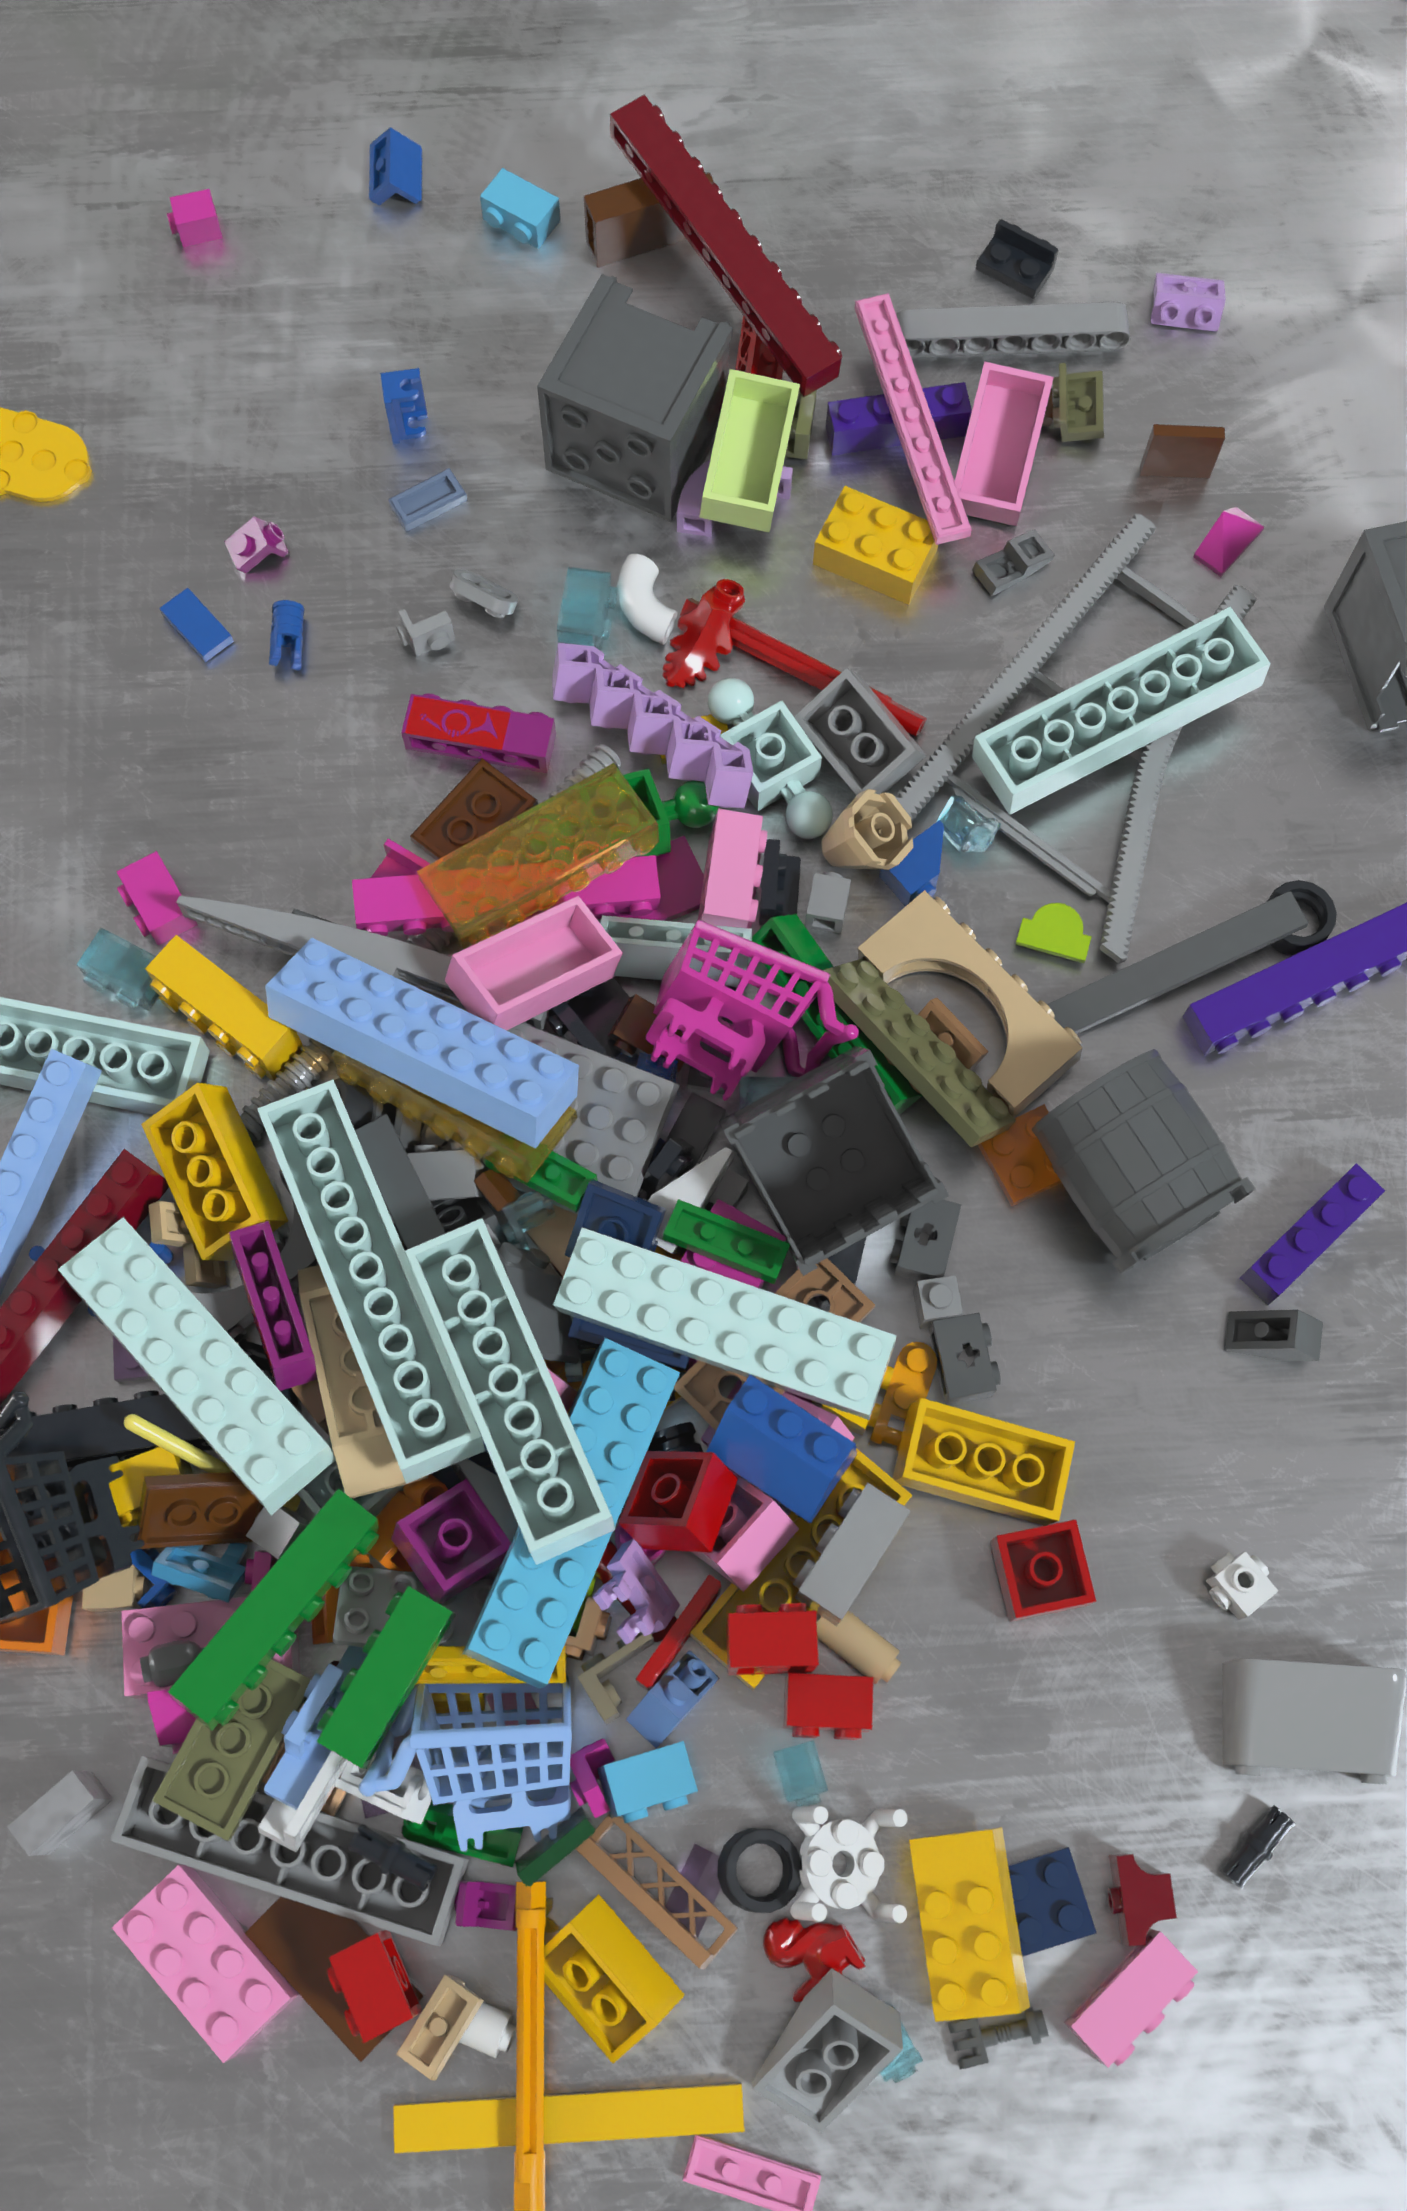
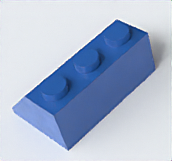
(781, 1448)

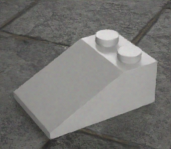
(830, 2051)

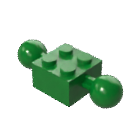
(688, 806)

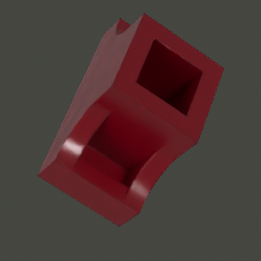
(1138, 1898)

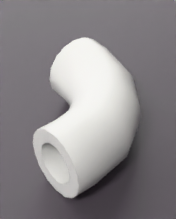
(639, 601)

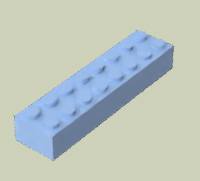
(423, 1042)

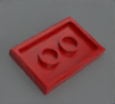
(679, 1633)

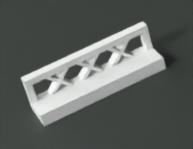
(291, 1825)

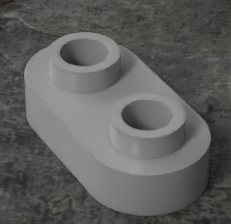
(477, 589)

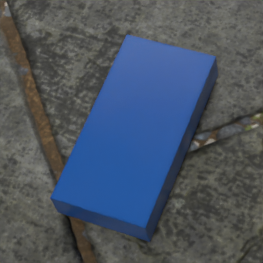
(196, 624)

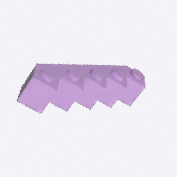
(653, 723)

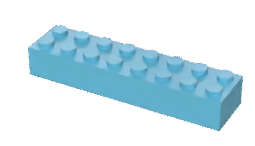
(535, 1604)

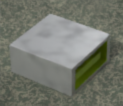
(59, 1813)

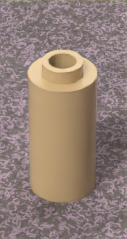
(860, 1647)

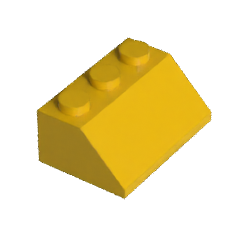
(608, 1979)

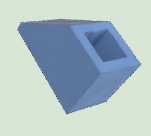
(672, 1699)

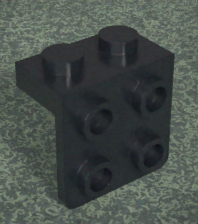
(591, 1017)

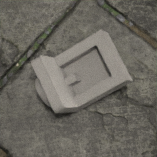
(427, 634)

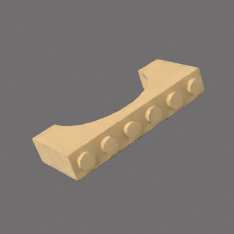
(931, 940)

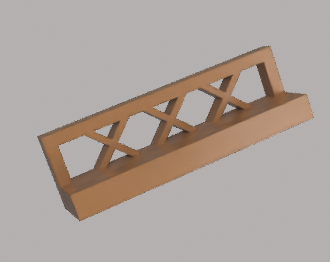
(646, 1903)

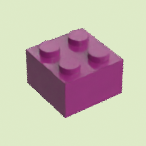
(451, 1542)

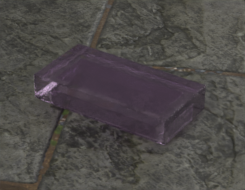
(701, 1872)

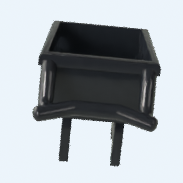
(49, 1553)

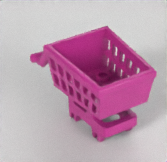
(697, 1003)

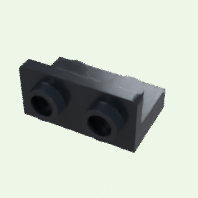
(1018, 259)
(779, 883)

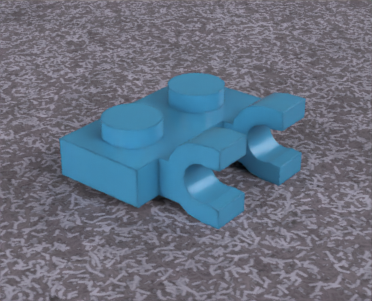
(203, 1572)

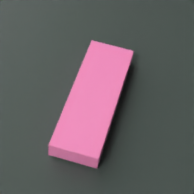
(750, 2176)

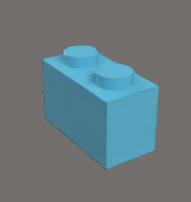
(520, 208)
(646, 1781)

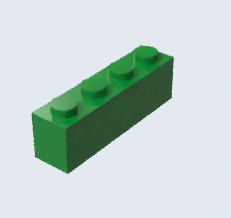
(385, 1677)

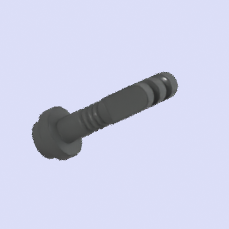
(978, 2039)

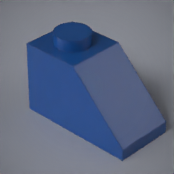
(919, 868)

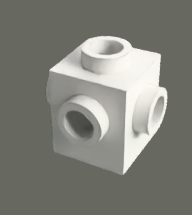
(1254, 1587)

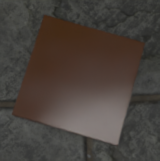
(1182, 451)

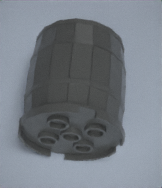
(1140, 1159)

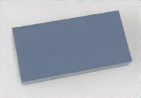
(427, 500)

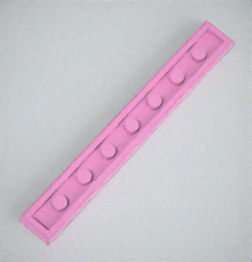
(912, 419)

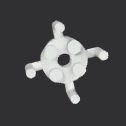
(862, 1869)

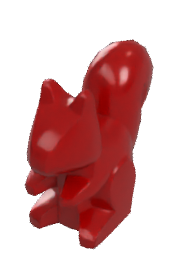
(816, 1946)

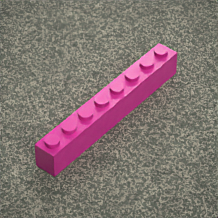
(406, 906)

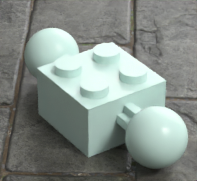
(779, 753)

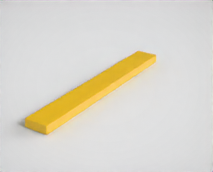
(571, 2117)

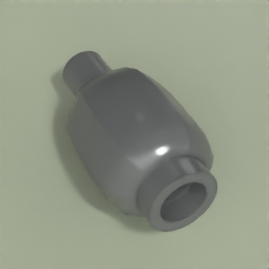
(168, 1662)

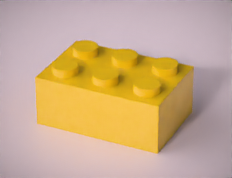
(875, 545)

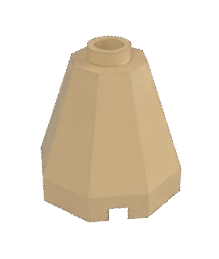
(869, 833)

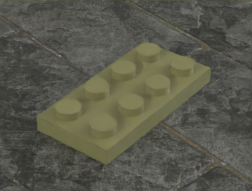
(224, 1767)

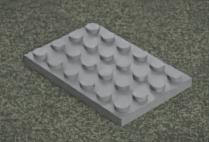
(617, 1113)

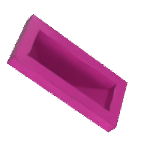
(1227, 540)

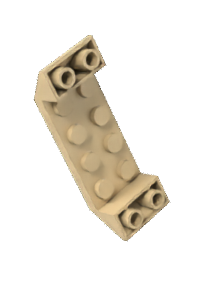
(353, 1422)

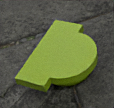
(1055, 931)

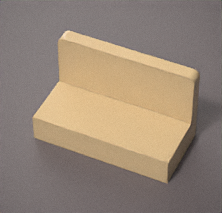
(440, 2027)

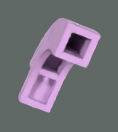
(691, 498)

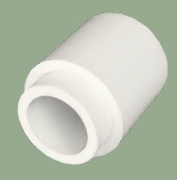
(490, 2031)

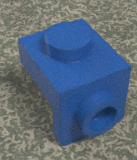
(161, 1592)

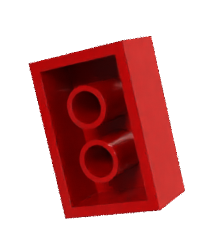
(771, 1640)

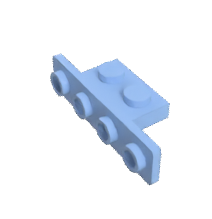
(302, 1753)

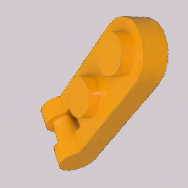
(909, 1382)

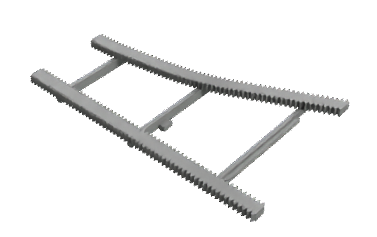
(1151, 758)

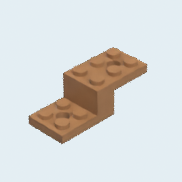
(702, 1381)

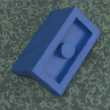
(395, 168)

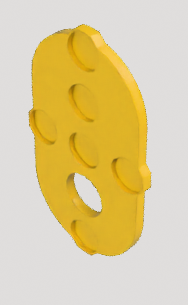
(40, 457)

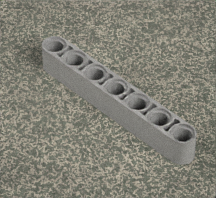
(1015, 329)

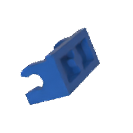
(404, 403)

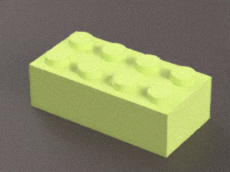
(749, 450)

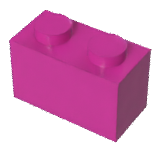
(155, 896)

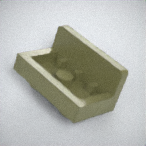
(1080, 404)

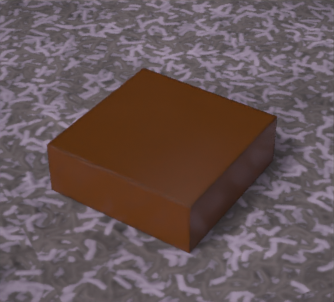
(497, 1189)

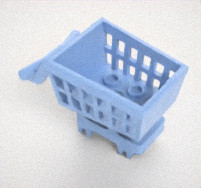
(484, 1761)

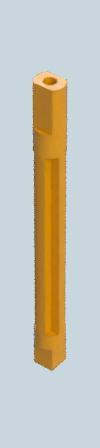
(530, 2152)

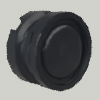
(676, 1439)

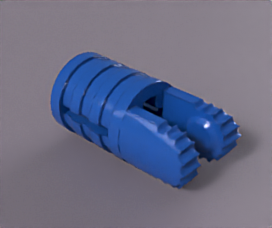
(286, 632)

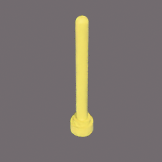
(184, 1449)

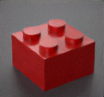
(678, 1501)
(1042, 1570)
(828, 1704)
(373, 1986)

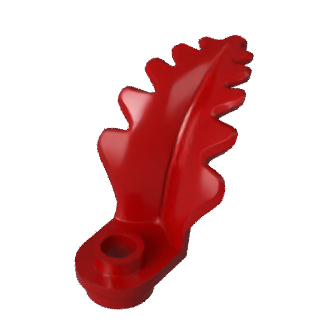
(704, 635)

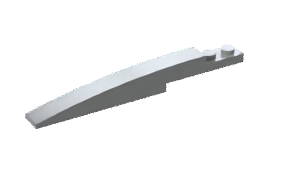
(291, 932)

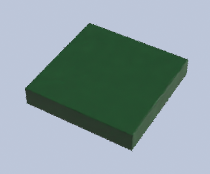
(549, 1852)

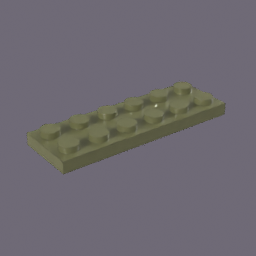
(918, 1052)

